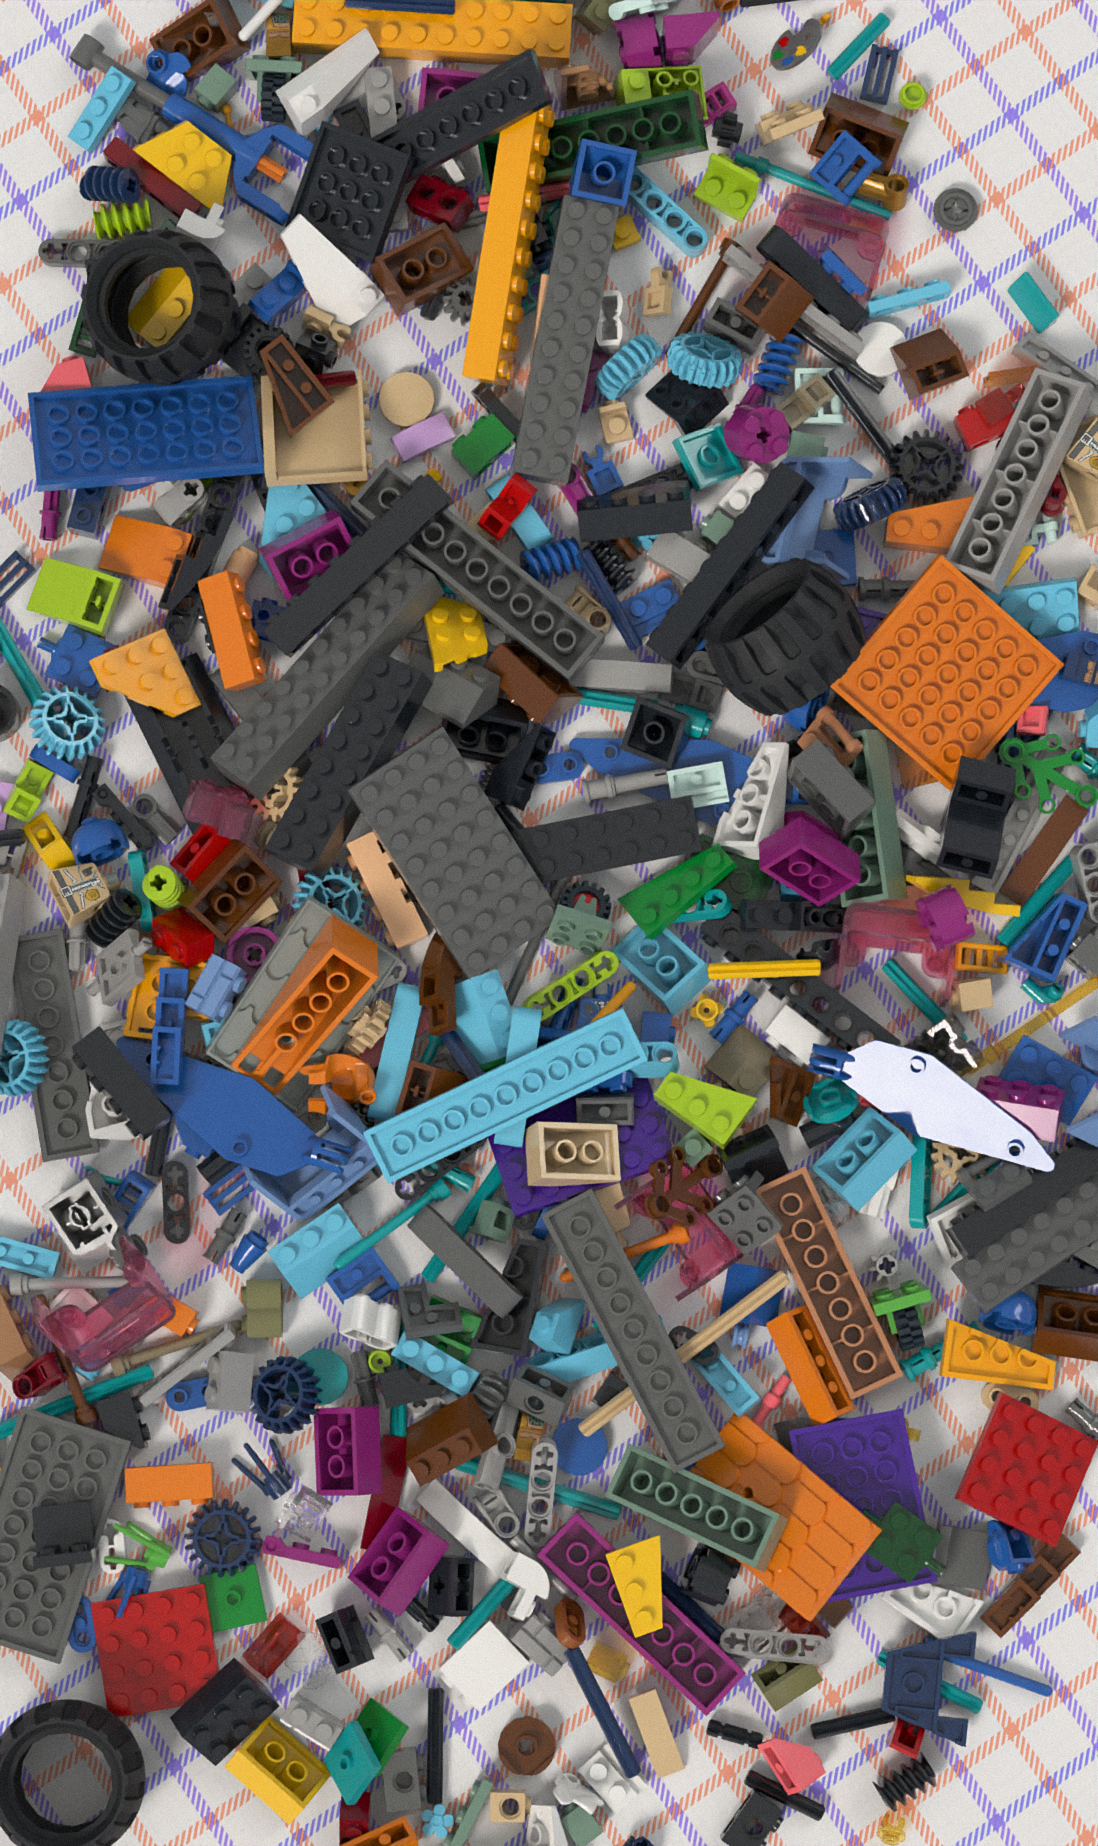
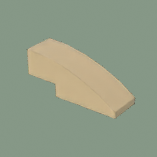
(656, 1732)

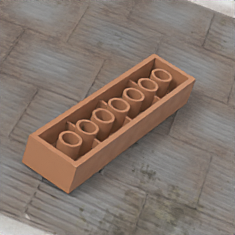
(829, 1285)

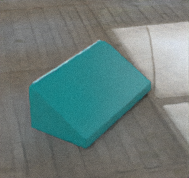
(1033, 303)

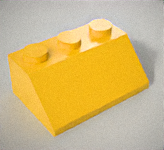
(163, 307)
(278, 1769)

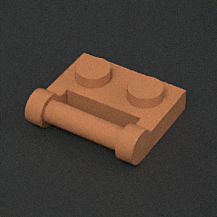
(817, 730)

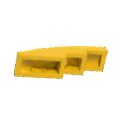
(972, 899)

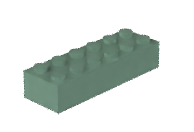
(878, 834)
(697, 1508)

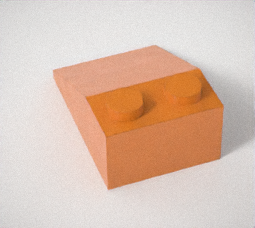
(143, 550)

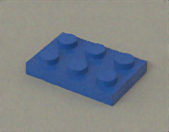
(1042, 1066)

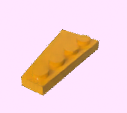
(988, 1359)

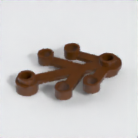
(659, 1204)

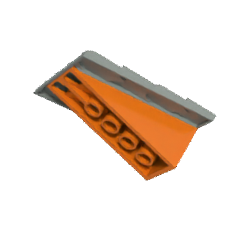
(302, 1001)

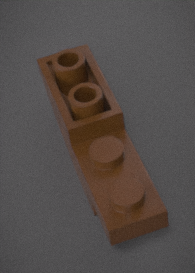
(438, 987)

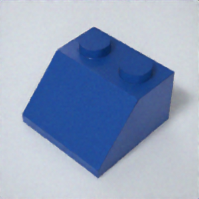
(602, 173)

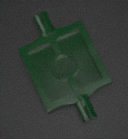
(904, 1543)

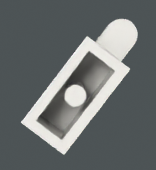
(794, 1036)

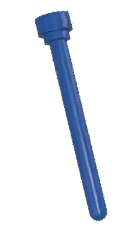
(1000, 1674)

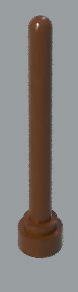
(706, 290)
(84, 1411)

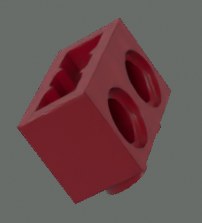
(437, 207)

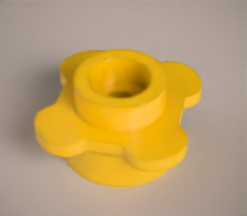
(714, 1009)

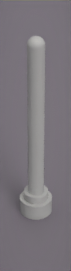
(23, 1284)

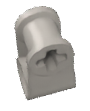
(179, 503)
(497, 1510)

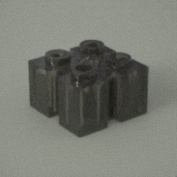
(946, 1036)

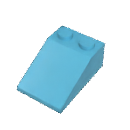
(663, 967)

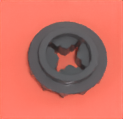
(965, 203)

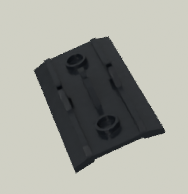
(188, 740)

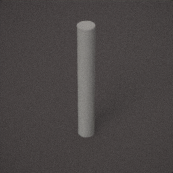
(554, 1579)

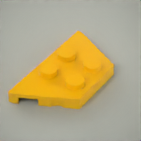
(190, 161)
(454, 632)

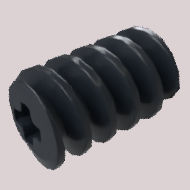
(611, 567)
(114, 917)
(906, 1783)

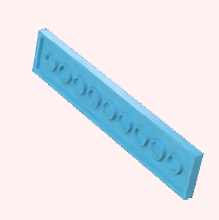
(505, 1095)

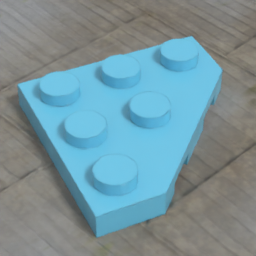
(286, 510)

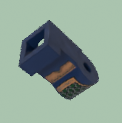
(1079, 670)

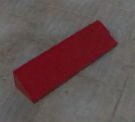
(151, 179)
(393, 1473)

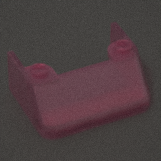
(866, 228)
(891, 930)
(709, 1247)
(114, 1323)

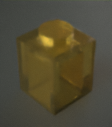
(608, 1662)

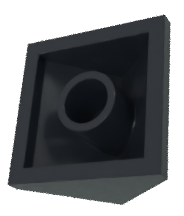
(656, 732)

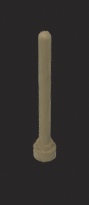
(124, 1361)

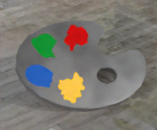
(794, 49)

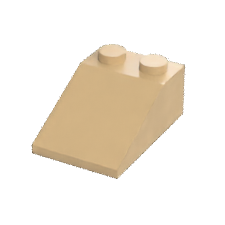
(572, 1153)

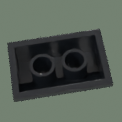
(492, 734)

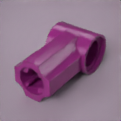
(576, 490)

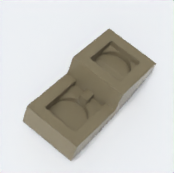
(806, 401)

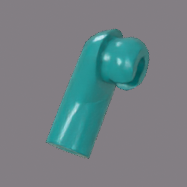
(1043, 994)

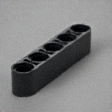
(828, 294)

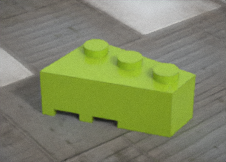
(705, 1107)

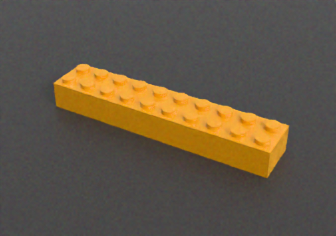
(474, 34)
(507, 249)

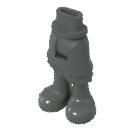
(140, 121)

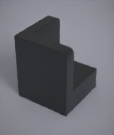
(609, 1389)

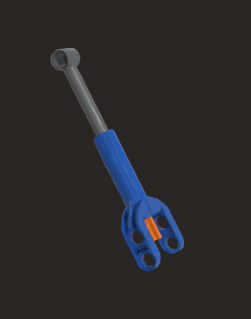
(247, 151)

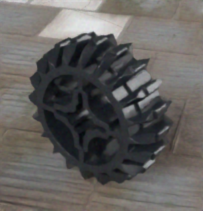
(920, 456)

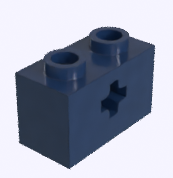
(88, 511)

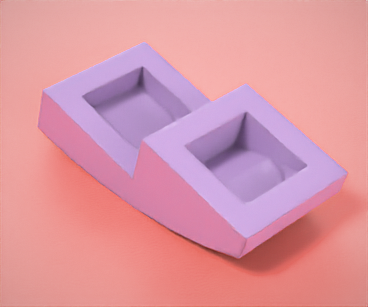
(422, 437)

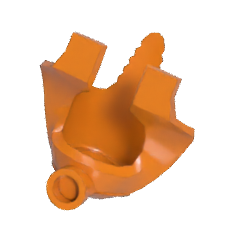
(349, 1076)

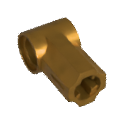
(889, 190)

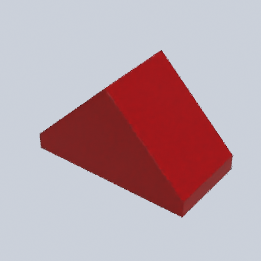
(905, 1737)

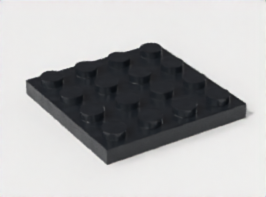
(352, 190)

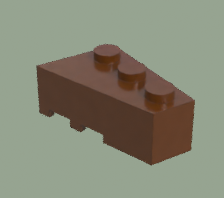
(294, 385)

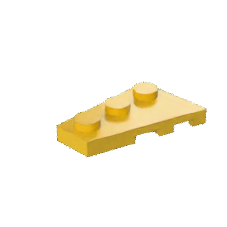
(639, 1583)

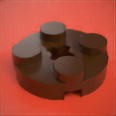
(526, 1762)

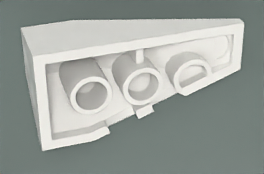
(329, 275)

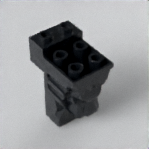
(975, 817)

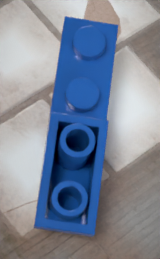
(279, 293)

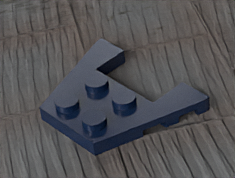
(915, 1680)

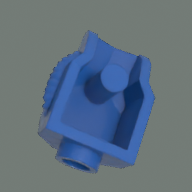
(1008, 1548)

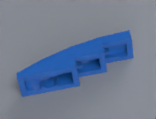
(169, 1026)

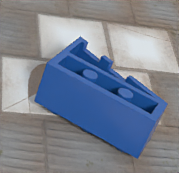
(1046, 939)

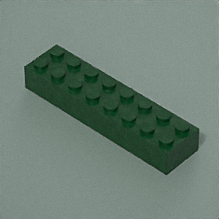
(654, 127)

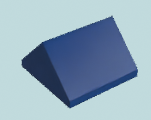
(743, 1280)

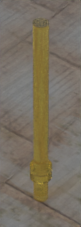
(993, 1053)

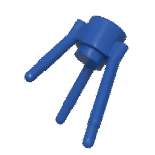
(133, 1580)

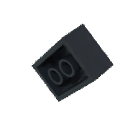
(224, 1711)

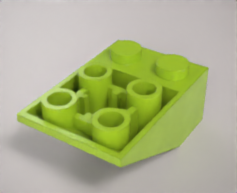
(647, 83)
(76, 596)

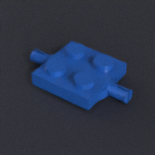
(71, 659)

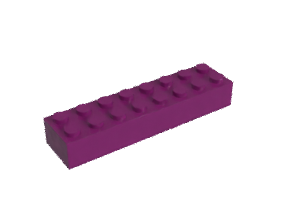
(677, 1650)

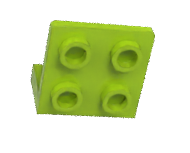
(728, 187)

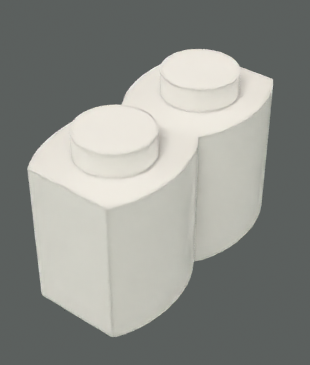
(612, 322)
(370, 1322)

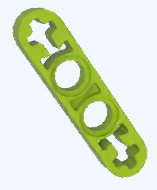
(568, 982)

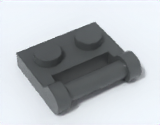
(997, 1184)

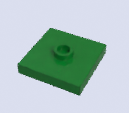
(235, 1599)
(382, 1730)

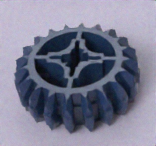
(870, 504)
(297, 1386)
(224, 1523)

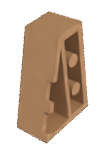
(15, 1345)

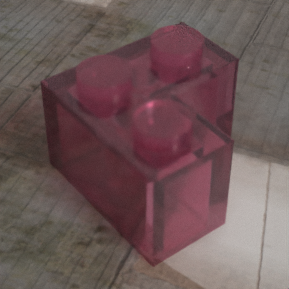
(219, 807)

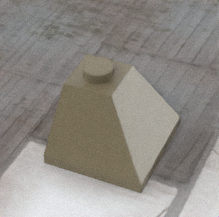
(742, 1062)

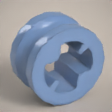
(740, 1335)

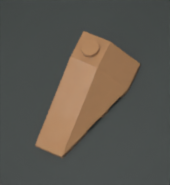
(581, 86)

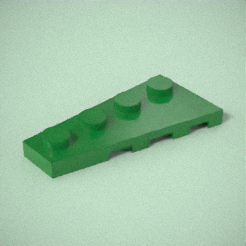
(675, 891)

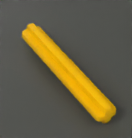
(764, 969)

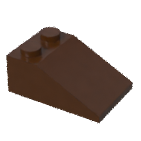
(204, 36)
(420, 268)

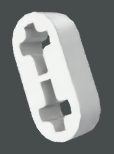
(119, 1546)

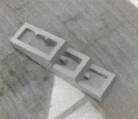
(625, 677)

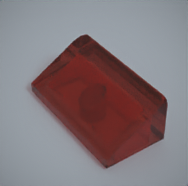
(799, 1625)
(272, 1646)

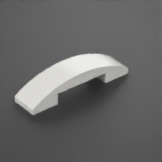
(465, 1526)

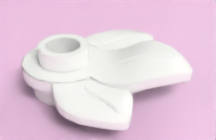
(570, 1790)

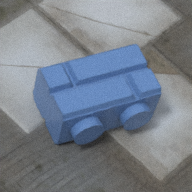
(216, 989)

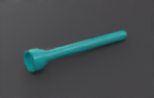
(435, 1192)

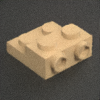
(791, 121)

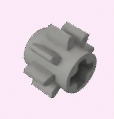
(892, 1270)

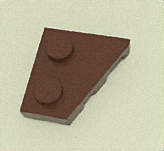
(787, 1090)

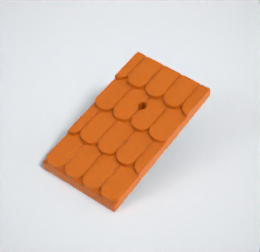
(823, 1528)

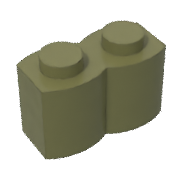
(264, 1308)

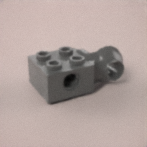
(91, 1216)

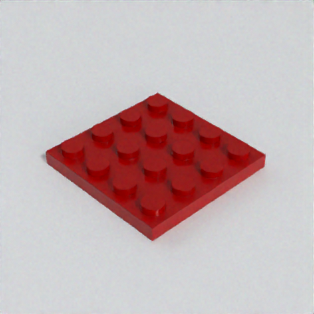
(1026, 1469)
(156, 1650)

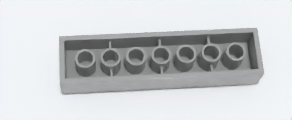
(1018, 479)

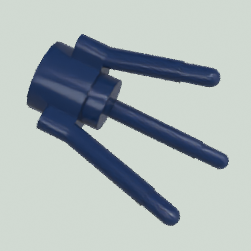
(275, 1483)

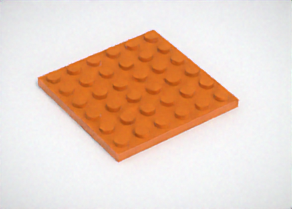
(946, 672)

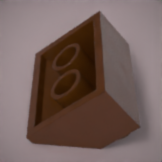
(872, 128)
(531, 684)
(230, 890)
(1066, 1324)
(447, 1439)

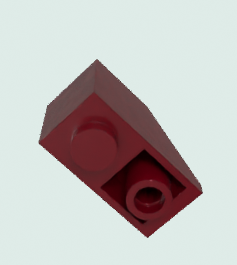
(354, 1819)

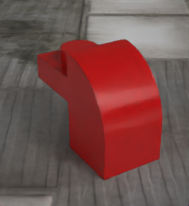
(507, 507)

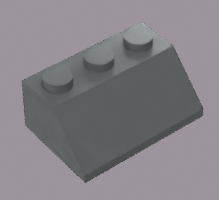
(458, 691)
(830, 788)

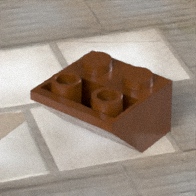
(774, 302)
(928, 363)
(425, 1082)

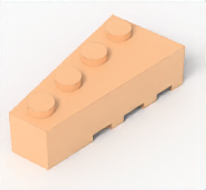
(387, 892)

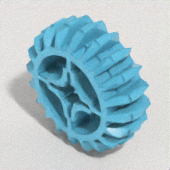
(704, 360)
(628, 366)
(88, 719)
(349, 890)
(21, 1058)

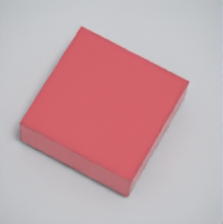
(1033, 721)

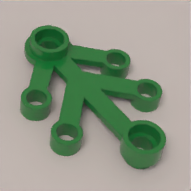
(1044, 770)

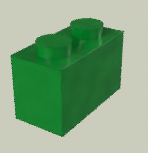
(482, 446)

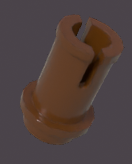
(627, 547)

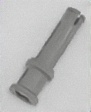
(610, 785)

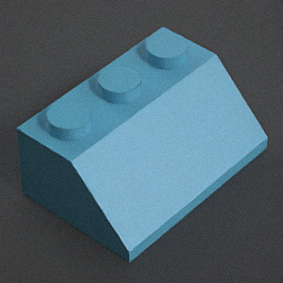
(483, 1016)
(864, 1158)
(310, 1252)

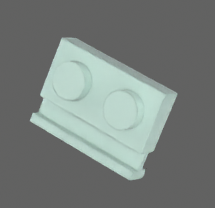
(703, 782)

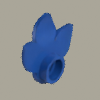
(171, 75)

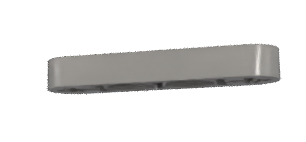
(538, 1491)
(776, 1643)

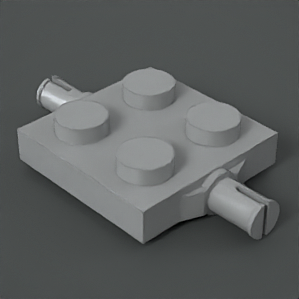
(119, 967)

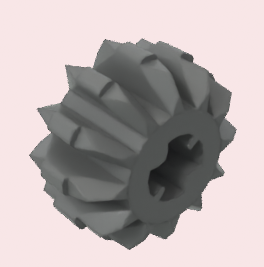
(454, 298)
(489, 1391)

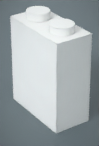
(483, 1665)

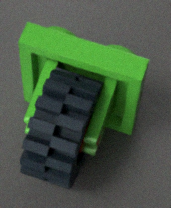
(903, 1311)

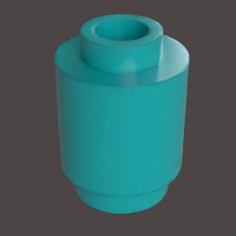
(699, 720)

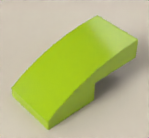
(27, 790)

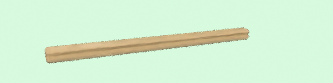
(692, 1347)

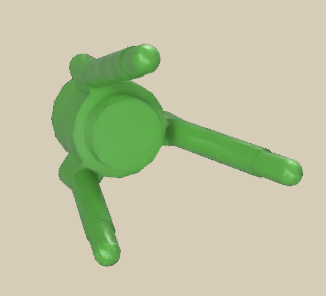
(156, 1551)

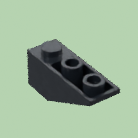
(518, 772)

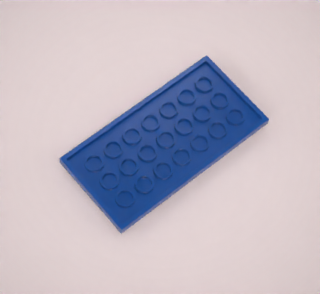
(145, 433)

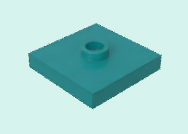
(707, 457)
(352, 1763)

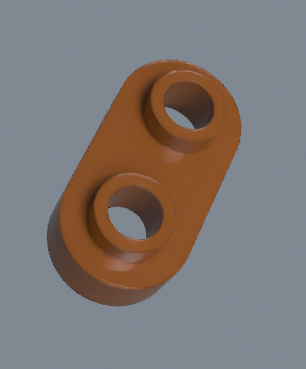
(569, 1623)

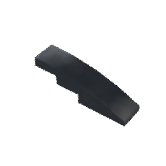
(190, 568)

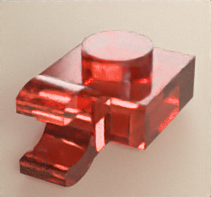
(997, 405)

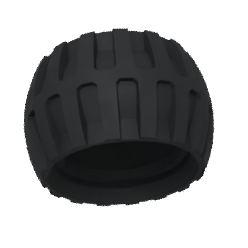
(111, 290)
(785, 637)
(106, 1733)

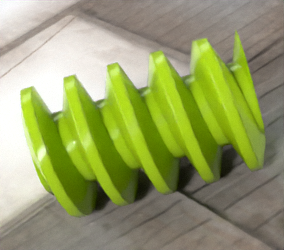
(122, 219)
(163, 887)

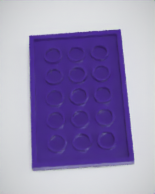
(637, 1144)
(871, 1468)

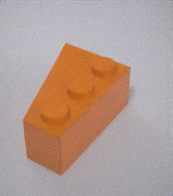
(926, 527)

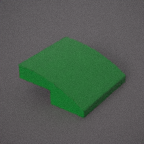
(456, 1343)

